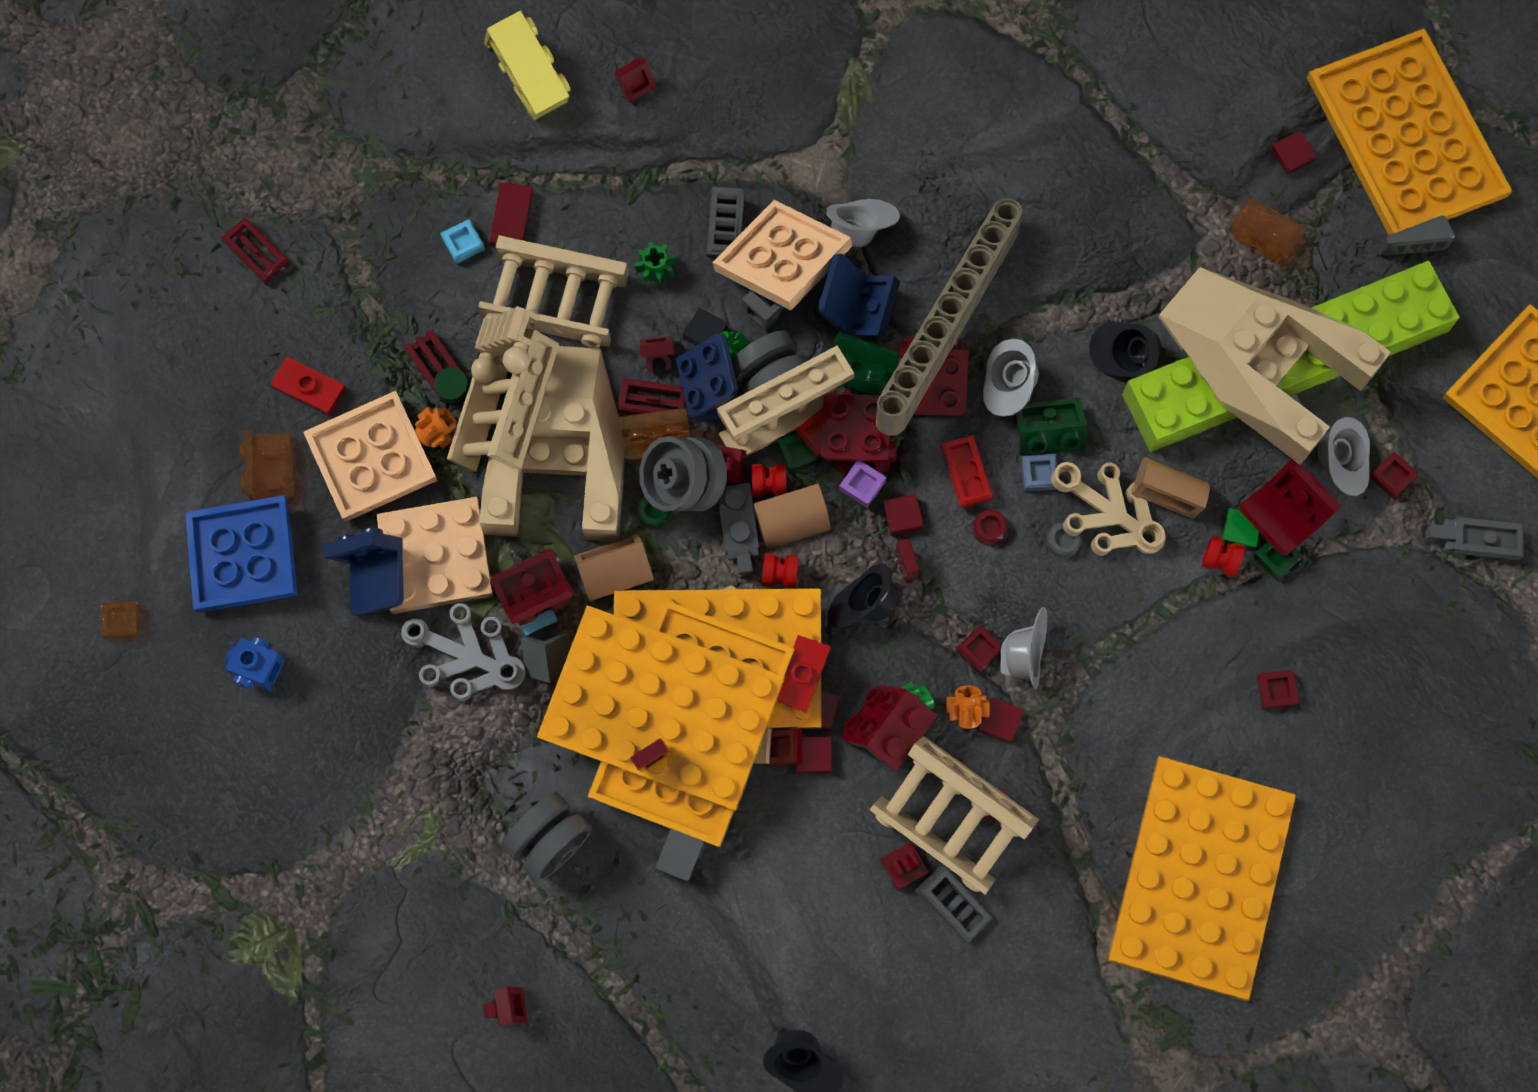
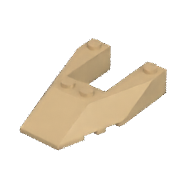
(1251, 339)
(572, 436)

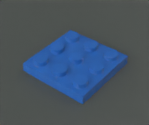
(241, 554)

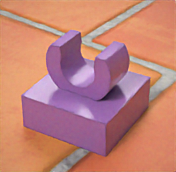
(862, 483)

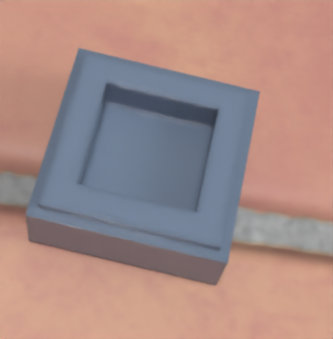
(1038, 472)

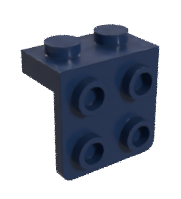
(858, 302)
(707, 378)
(374, 569)

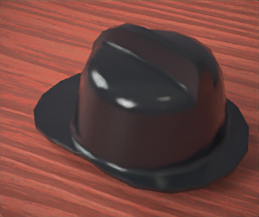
(1125, 349)
(867, 598)
(802, 1064)

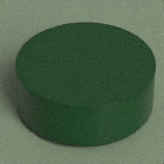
(451, 385)
(651, 516)

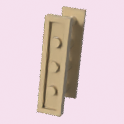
(577, 268)
(783, 402)
(514, 420)
(985, 801)

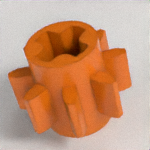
(435, 427)
(968, 707)

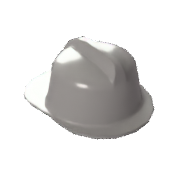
(862, 219)
(1010, 377)
(1346, 455)
(1023, 650)

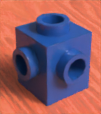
(254, 664)

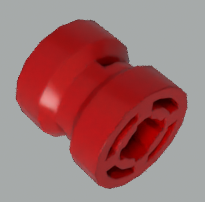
(768, 479)
(1223, 556)
(780, 571)

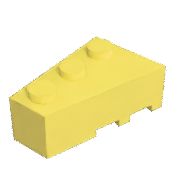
(527, 64)

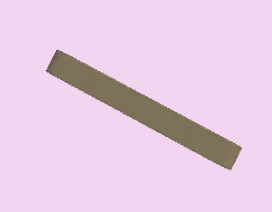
(948, 317)

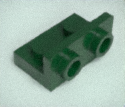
(869, 362)
(1051, 427)

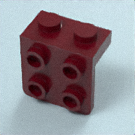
(949, 386)
(852, 433)
(1289, 507)
(532, 587)
(889, 724)

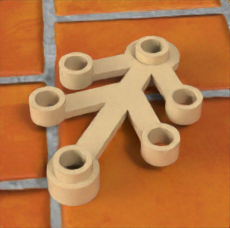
(1112, 511)

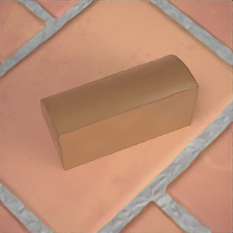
(1171, 488)
(792, 516)
(614, 567)

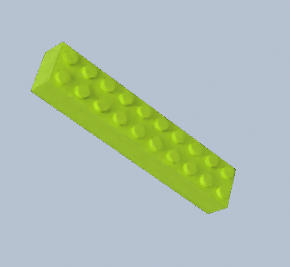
(1393, 311)

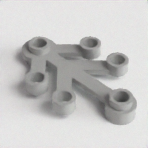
(467, 656)

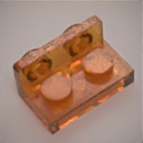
(1266, 230)
(643, 429)
(267, 465)

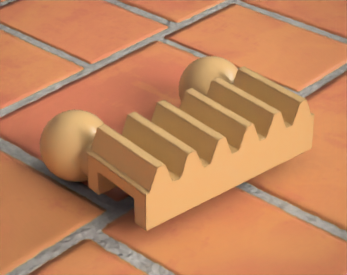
(503, 337)

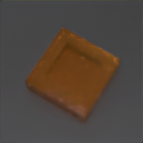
(120, 619)

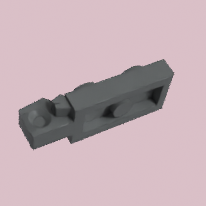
(739, 526)
(1479, 537)

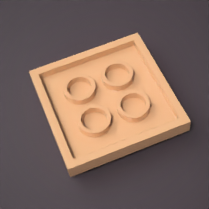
(782, 254)
(370, 456)
(441, 553)

